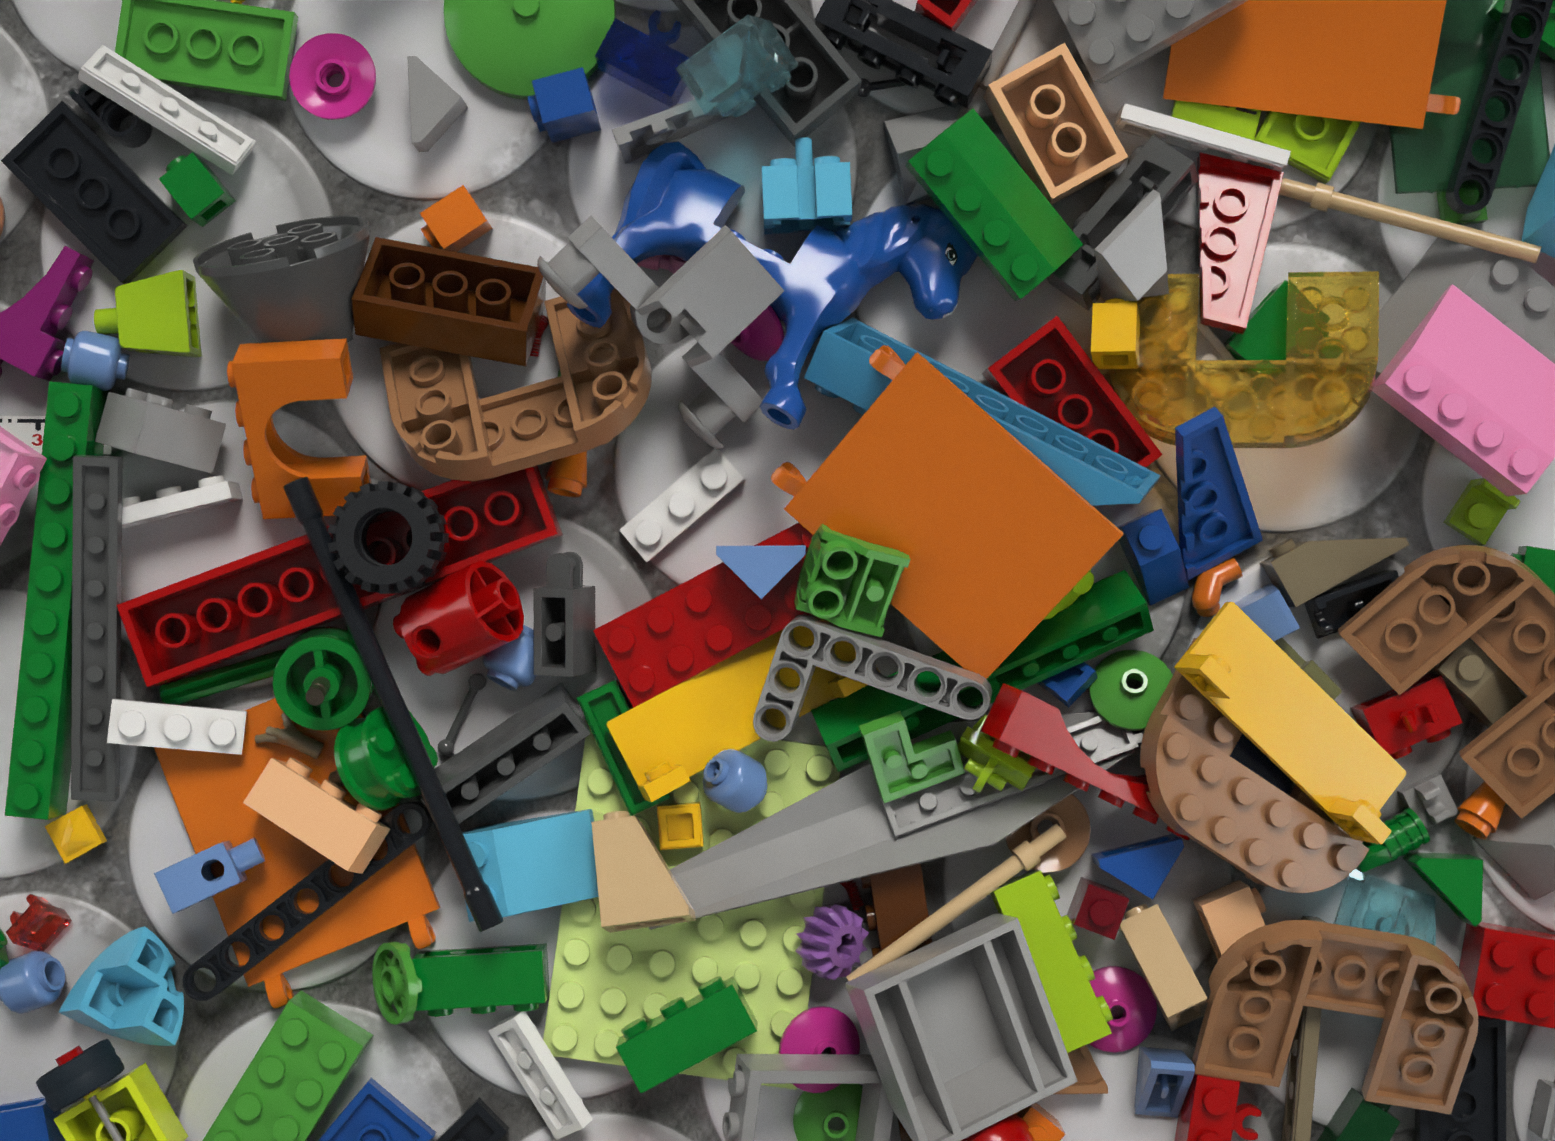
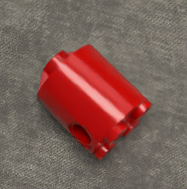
(460, 618)

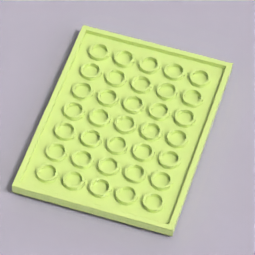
(622, 976)

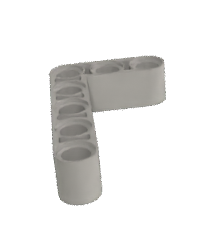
(862, 669)

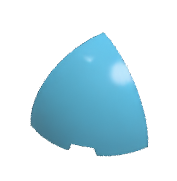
(130, 992)

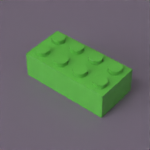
(292, 1075)

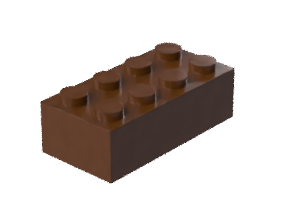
(449, 301)

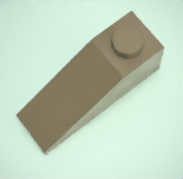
(1314, 567)
(1478, 683)

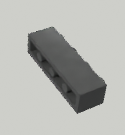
(512, 751)

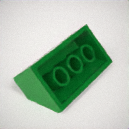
(994, 205)

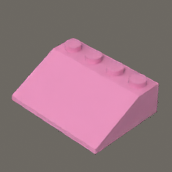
(1476, 392)

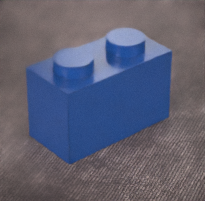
(564, 105)

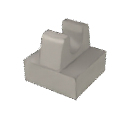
(1429, 800)

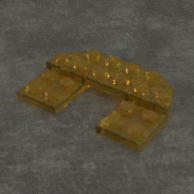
(1263, 401)

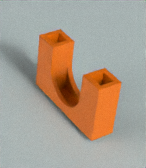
(281, 374)

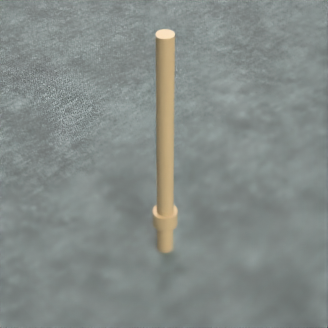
(1324, 197)
(1024, 857)

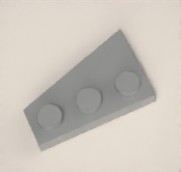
(663, 127)

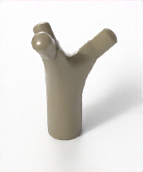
(291, 737)

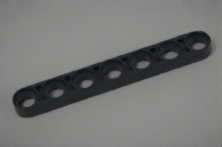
(1508, 92)
(293, 917)

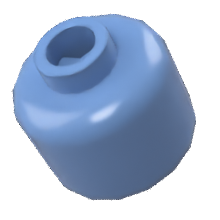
(94, 360)
(513, 663)
(735, 780)
(31, 982)

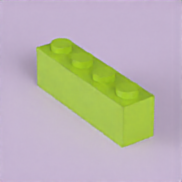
(1062, 973)

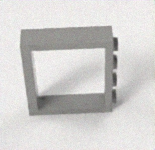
(758, 1069)

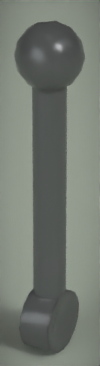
(476, 683)

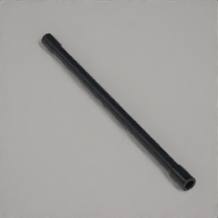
(476, 891)

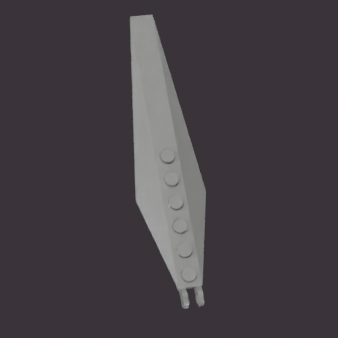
(852, 834)

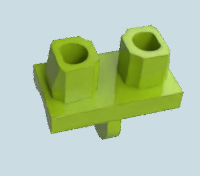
(991, 764)

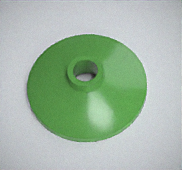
(1116, 701)
(816, 1110)

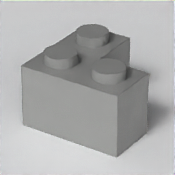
(151, 428)

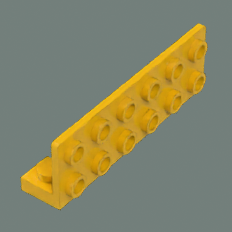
(714, 712)
(1293, 722)

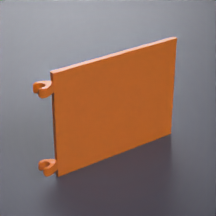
(1317, 60)
(973, 508)
(210, 801)

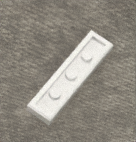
(166, 109)
(1198, 138)

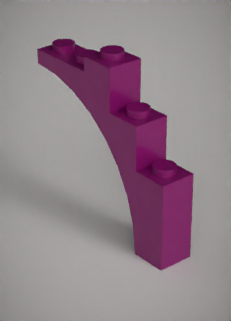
(33, 321)

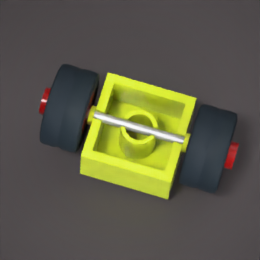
(121, 1111)

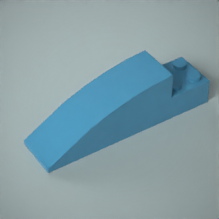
(1095, 472)

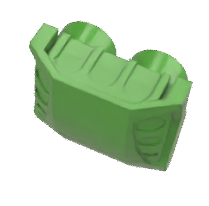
(849, 581)

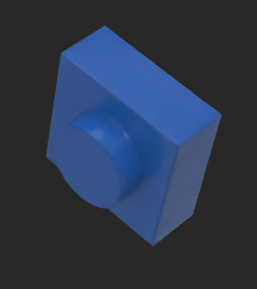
(1070, 683)

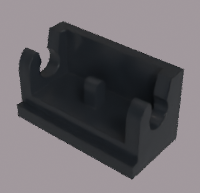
(1341, 603)

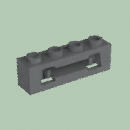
(1148, 167)

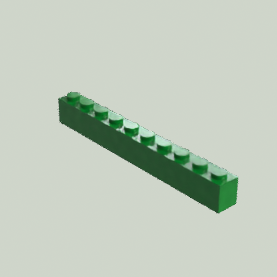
(44, 693)

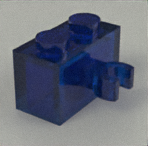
(644, 59)

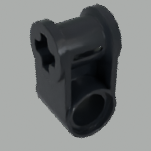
(110, 115)

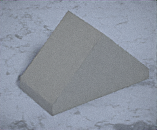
(432, 105)

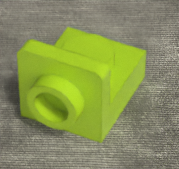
(1479, 511)

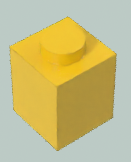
(1115, 334)

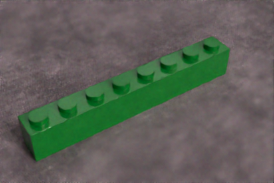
(1092, 625)

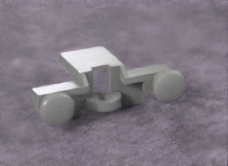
(716, 286)

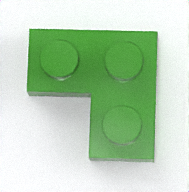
(904, 766)

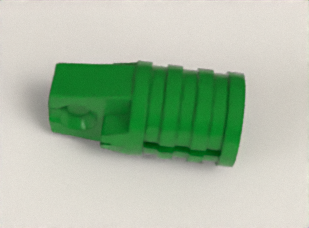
(1406, 835)

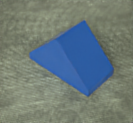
(1143, 863)

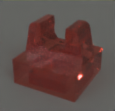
(38, 924)

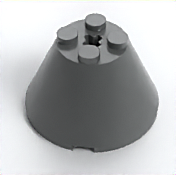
(291, 281)

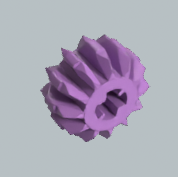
(832, 941)

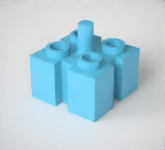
(806, 195)

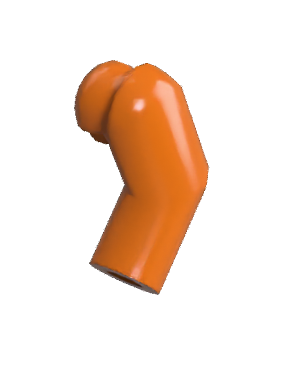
(1210, 584)

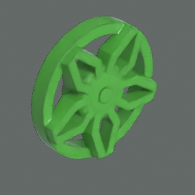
(395, 982)

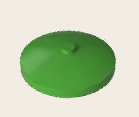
(525, 40)

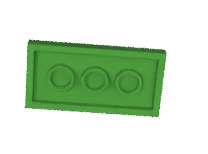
(210, 44)

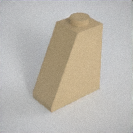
(634, 878)
(1164, 965)

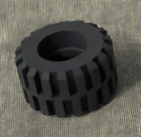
(352, 527)

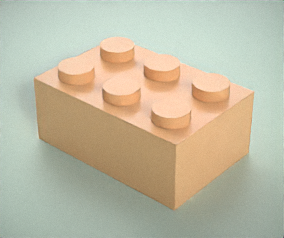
(1055, 124)

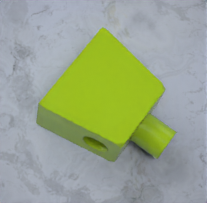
(155, 316)

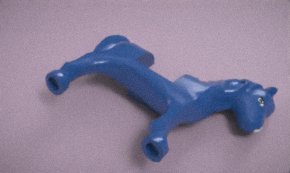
(682, 205)

